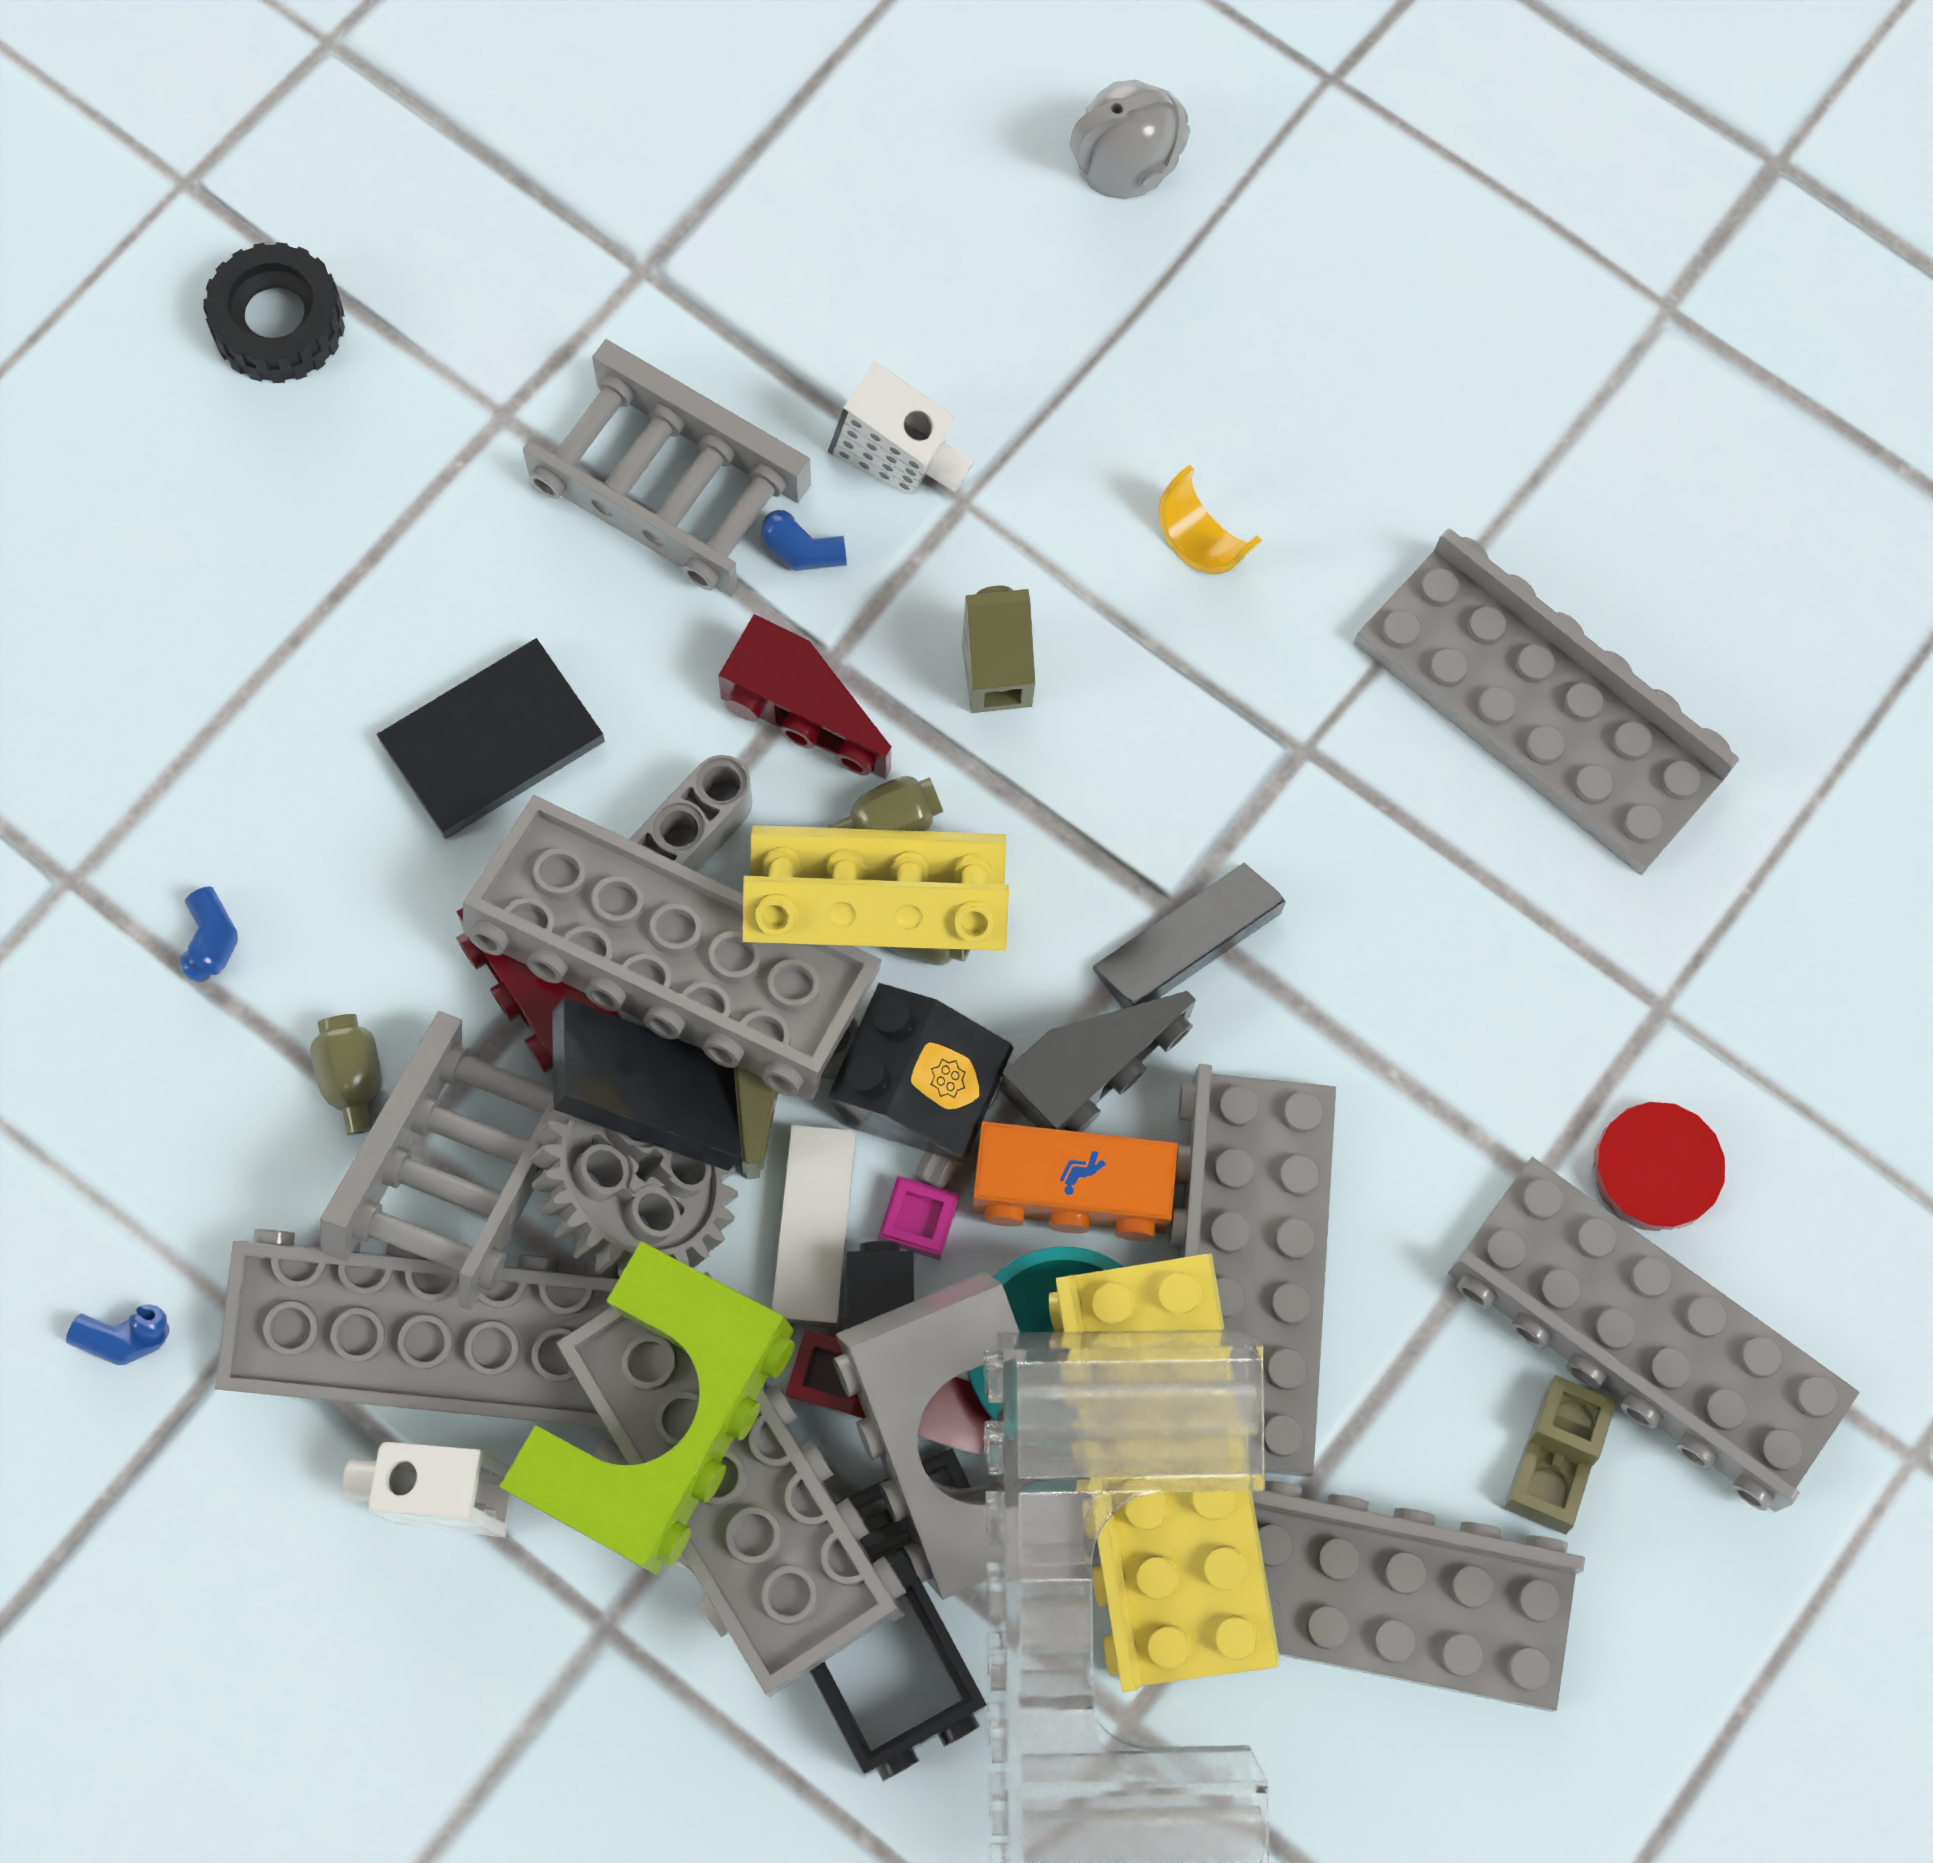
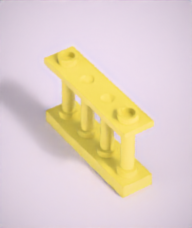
(876, 888)

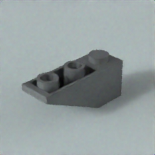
(1083, 1061)

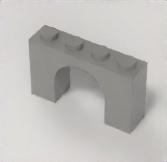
(895, 1371)

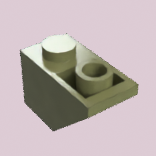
(998, 649)

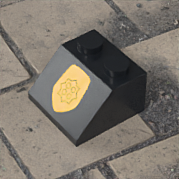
(919, 1074)

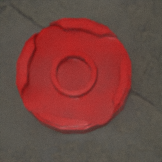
(1659, 1166)

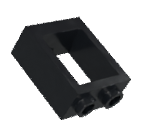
(948, 1724)

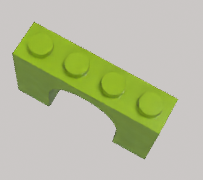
(646, 1506)

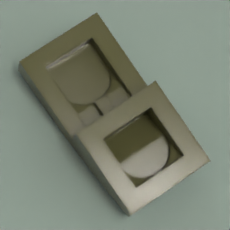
(1560, 1454)

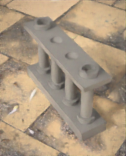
(672, 411)
(386, 1161)

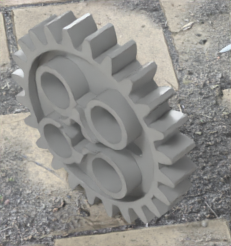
(632, 1182)

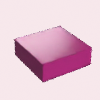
(919, 1217)

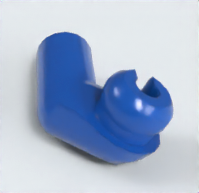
(797, 548)
(214, 939)
(125, 1342)

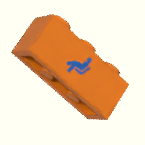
(1074, 1180)

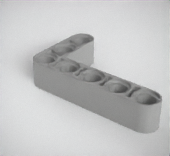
(714, 824)

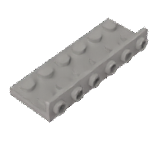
(1547, 700)
(664, 948)
(1262, 1209)
(395, 1334)
(1653, 1336)
(772, 1539)
(1416, 1596)

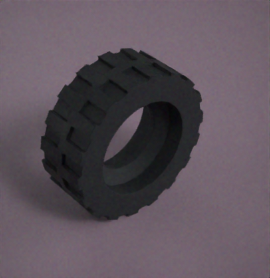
(264, 269)

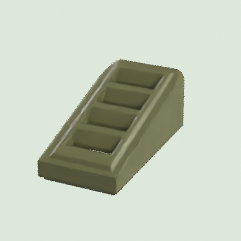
(755, 1116)

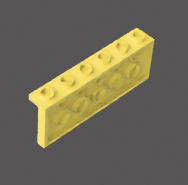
(1174, 1565)

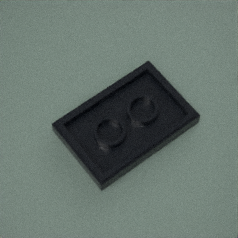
(490, 738)
(643, 1085)

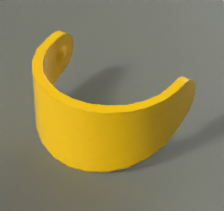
(1194, 533)

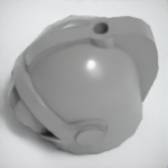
(1129, 138)

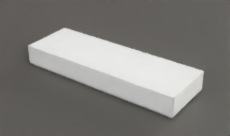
(814, 1225)

